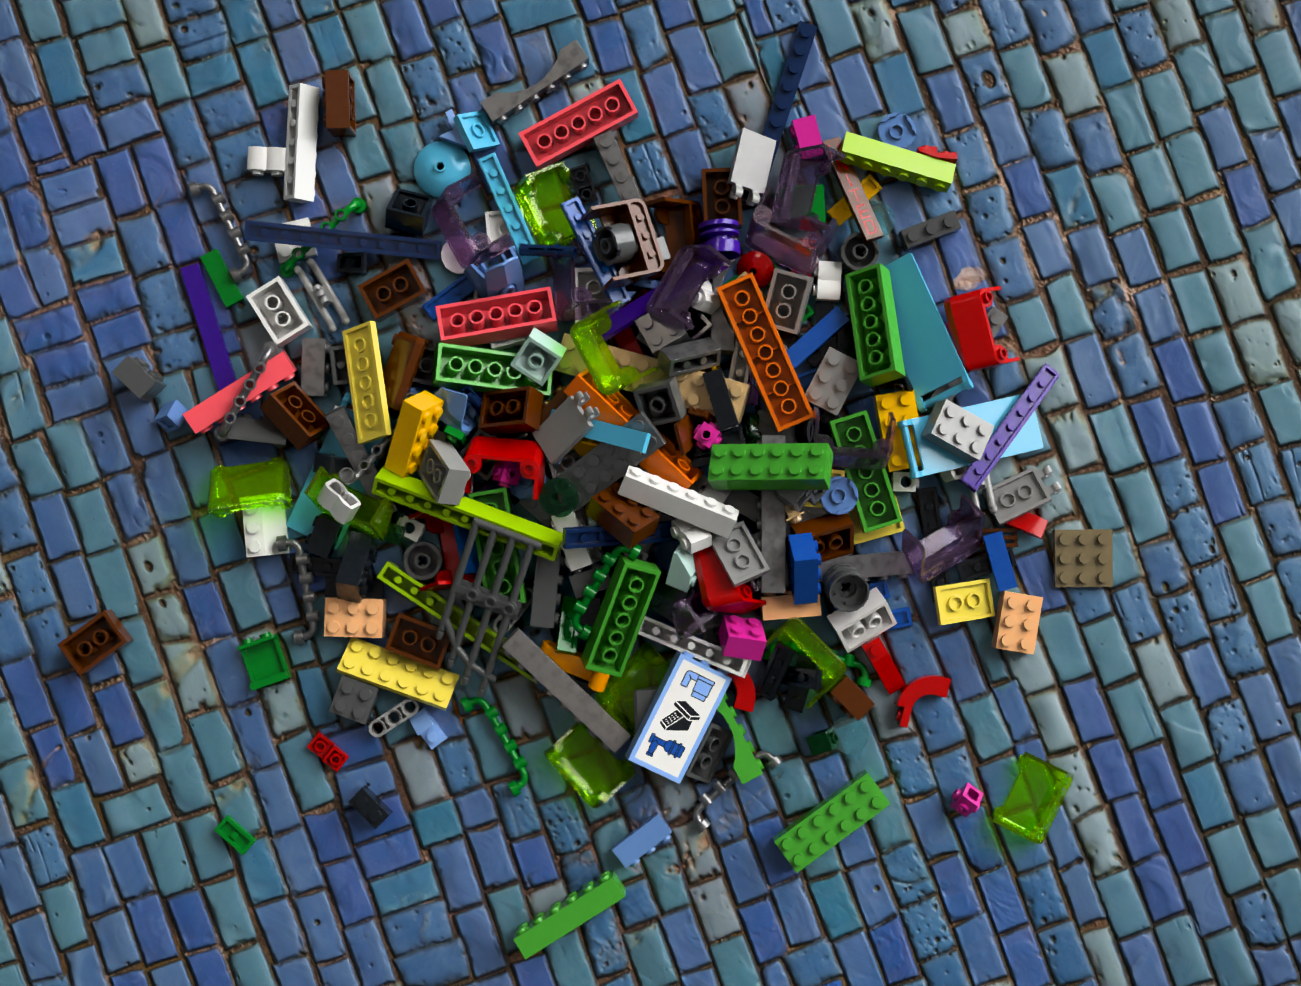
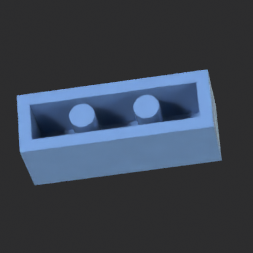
(642, 840)

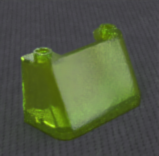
(541, 197)
(249, 487)
(642, 670)
(588, 765)
(1034, 798)

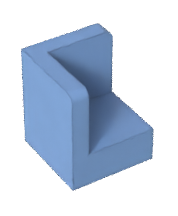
(171, 416)

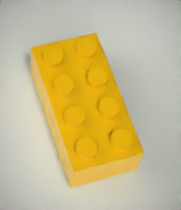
(903, 408)
(412, 432)

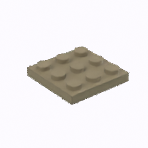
(1083, 558)

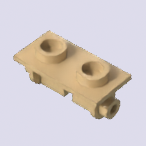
(792, 516)

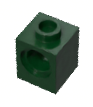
(822, 741)

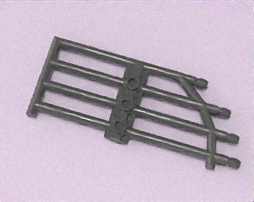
(485, 598)

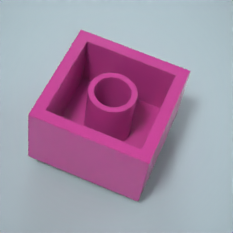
(742, 637)

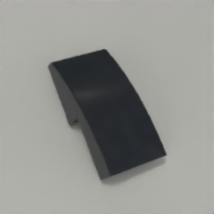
(583, 184)
(330, 463)

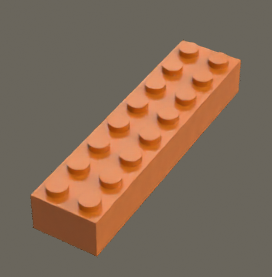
(764, 352)
(617, 410)

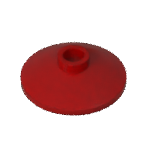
(762, 264)

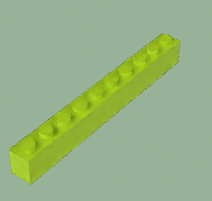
(415, 494)
(435, 604)

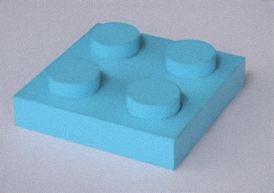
(476, 131)

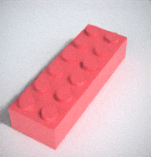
(578, 124)
(497, 317)
(215, 407)

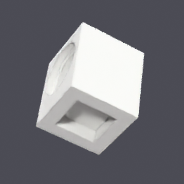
(896, 484)
(419, 528)

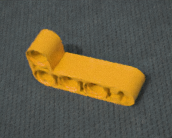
(573, 665)

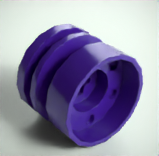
(721, 236)

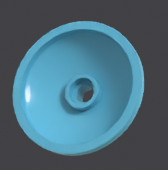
(430, 177)

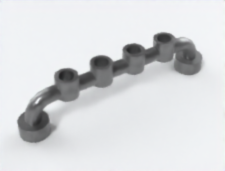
(227, 218)
(270, 349)
(348, 476)
(305, 579)
(720, 786)

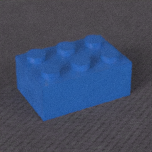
(803, 568)

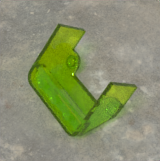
(597, 356)
(372, 516)
(831, 665)

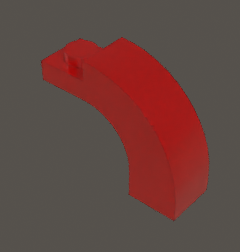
(915, 689)
(745, 691)

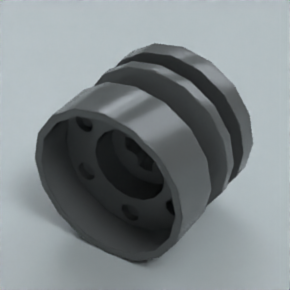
(847, 597)

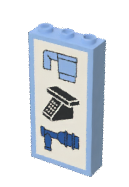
(678, 716)

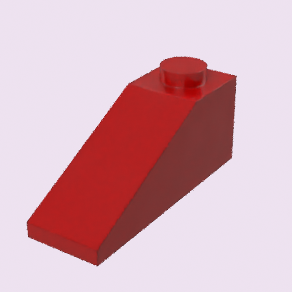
(883, 665)

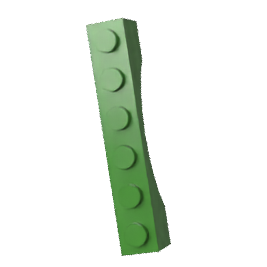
(745, 763)

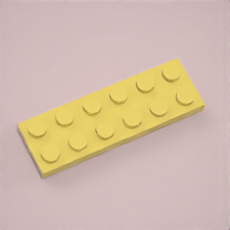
(366, 382)
(397, 673)

